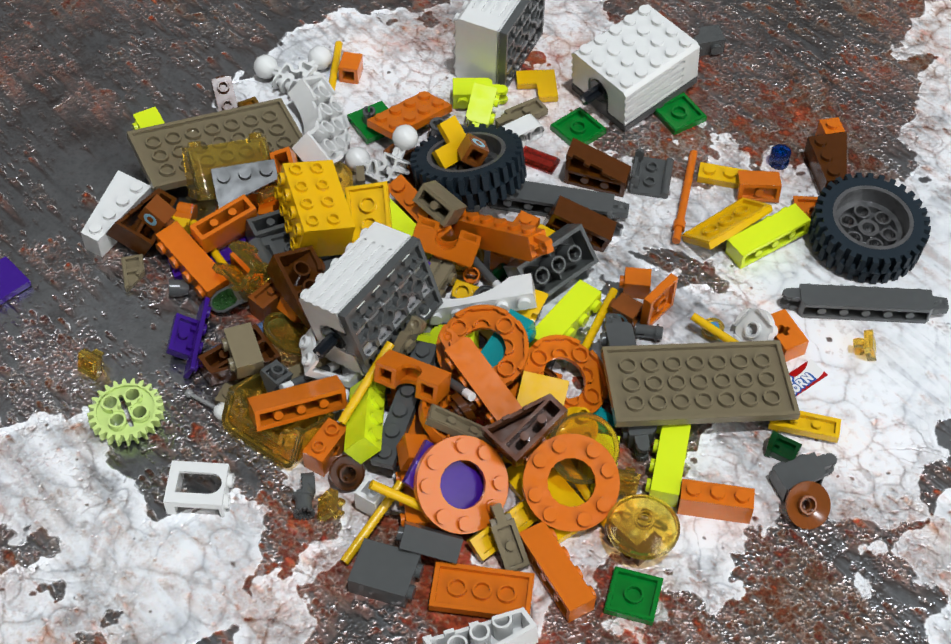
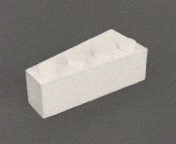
(119, 198)
(505, 628)

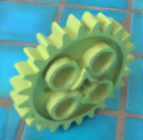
(145, 403)

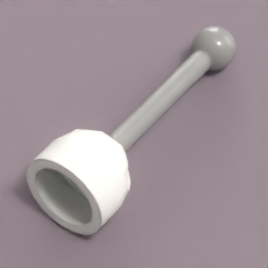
(217, 409)

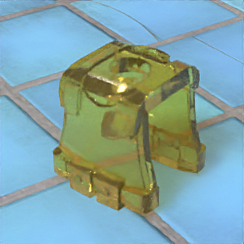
(235, 276)

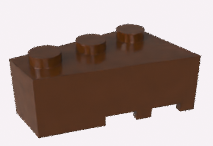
(827, 157)
(597, 227)

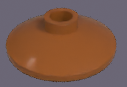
(817, 505)

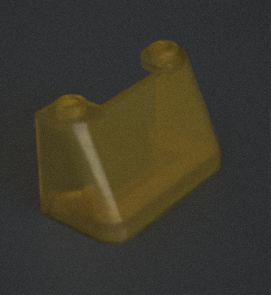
(202, 158)
(281, 443)

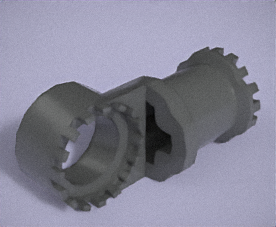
(304, 497)

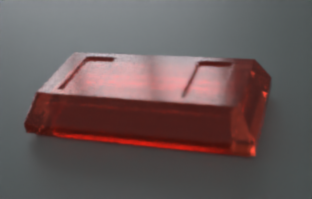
(540, 160)

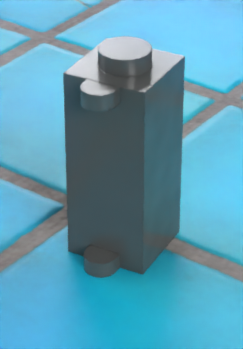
(429, 541)

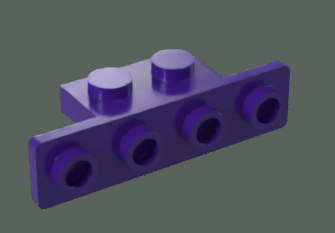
(186, 337)

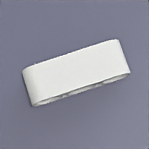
(527, 128)

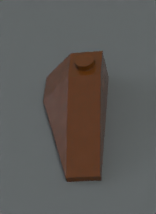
(293, 273)

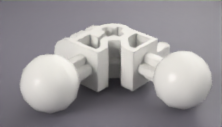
(286, 77)
(391, 165)

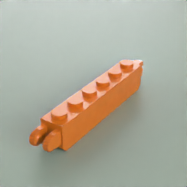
(504, 236)
(479, 377)

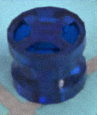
(779, 157)

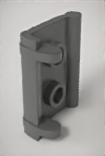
(651, 176)

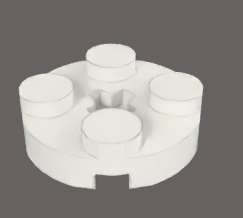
(755, 317)

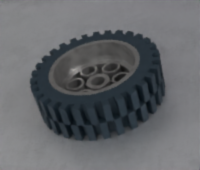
(493, 180)
(869, 228)

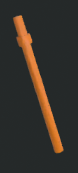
(679, 223)

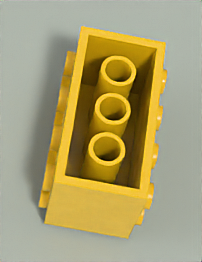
(314, 207)

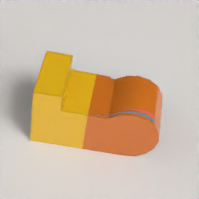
(185, 213)

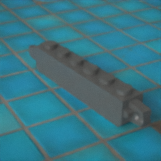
(540, 197)
(863, 303)
(622, 334)

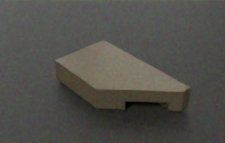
(133, 270)

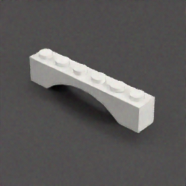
(513, 293)

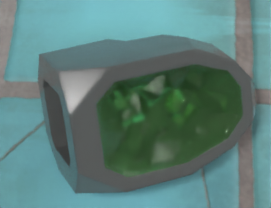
(227, 299)

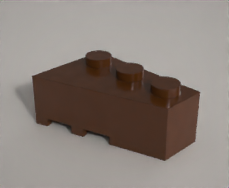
(595, 170)
(133, 231)
(214, 362)
(525, 429)

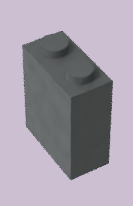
(385, 573)

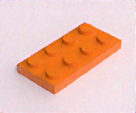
(413, 111)
(479, 590)

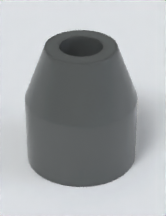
(178, 288)

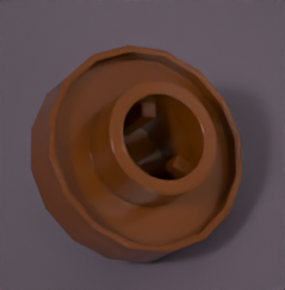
(462, 407)
(346, 473)

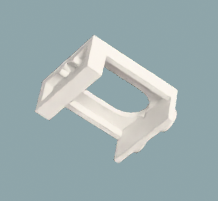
(310, 360)
(218, 500)

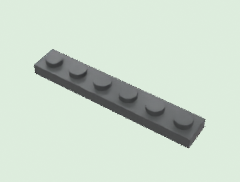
(401, 411)

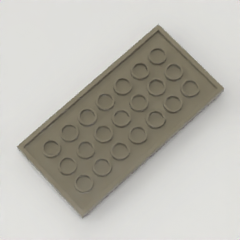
(161, 145)
(698, 383)

